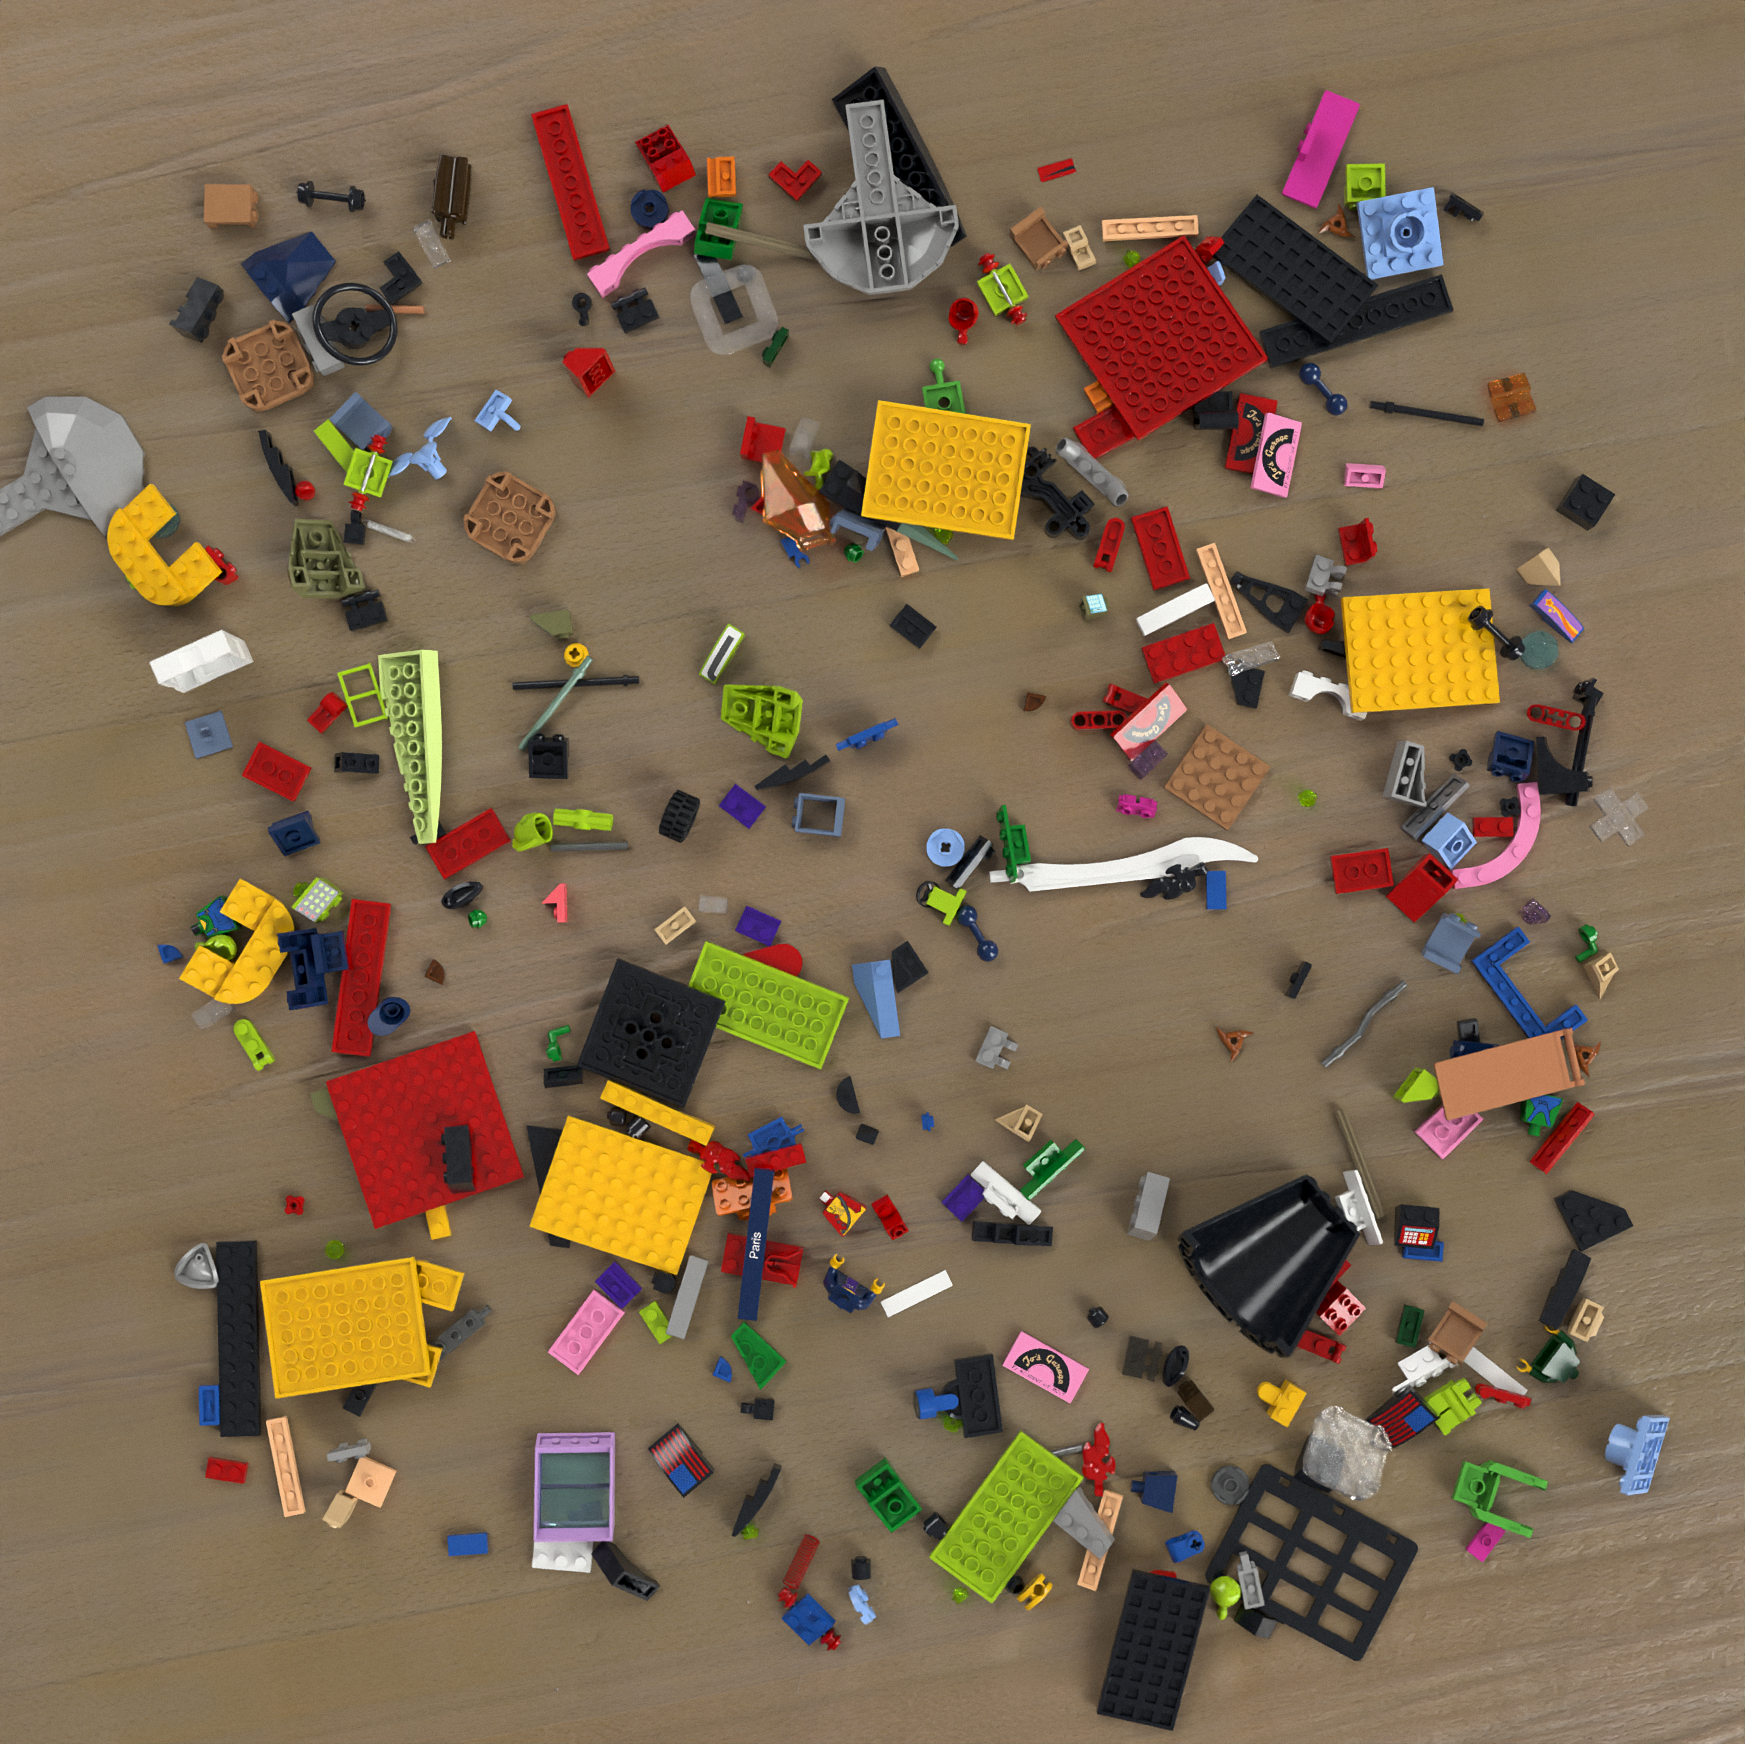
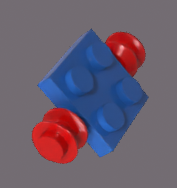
(808, 1619)

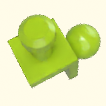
(819, 466)

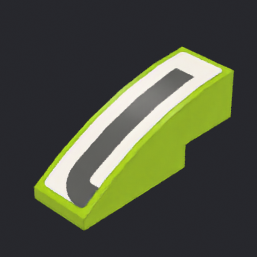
(722, 653)

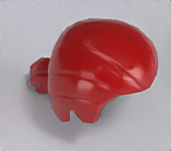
(963, 316)
(1319, 616)

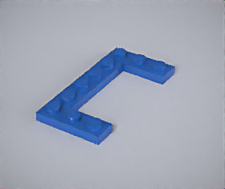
(1489, 967)

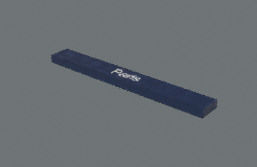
(756, 1244)

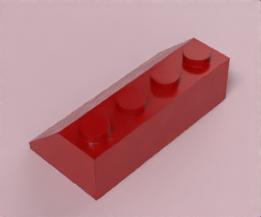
(588, 368)

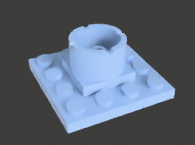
(1382, 237)
(1637, 1451)

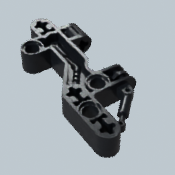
(1063, 510)

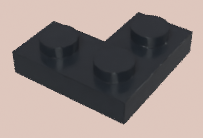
(404, 279)

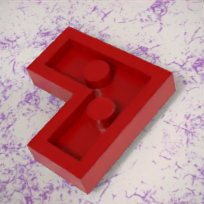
(795, 183)

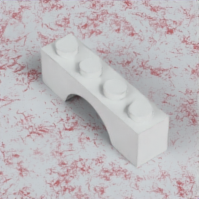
(1307, 686)

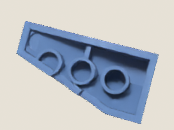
(877, 991)

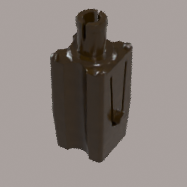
(451, 193)

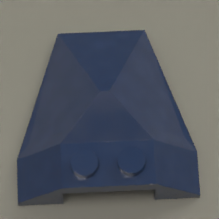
(290, 272)

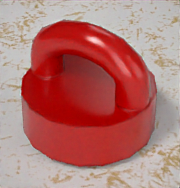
(305, 490)

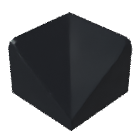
(867, 1134)

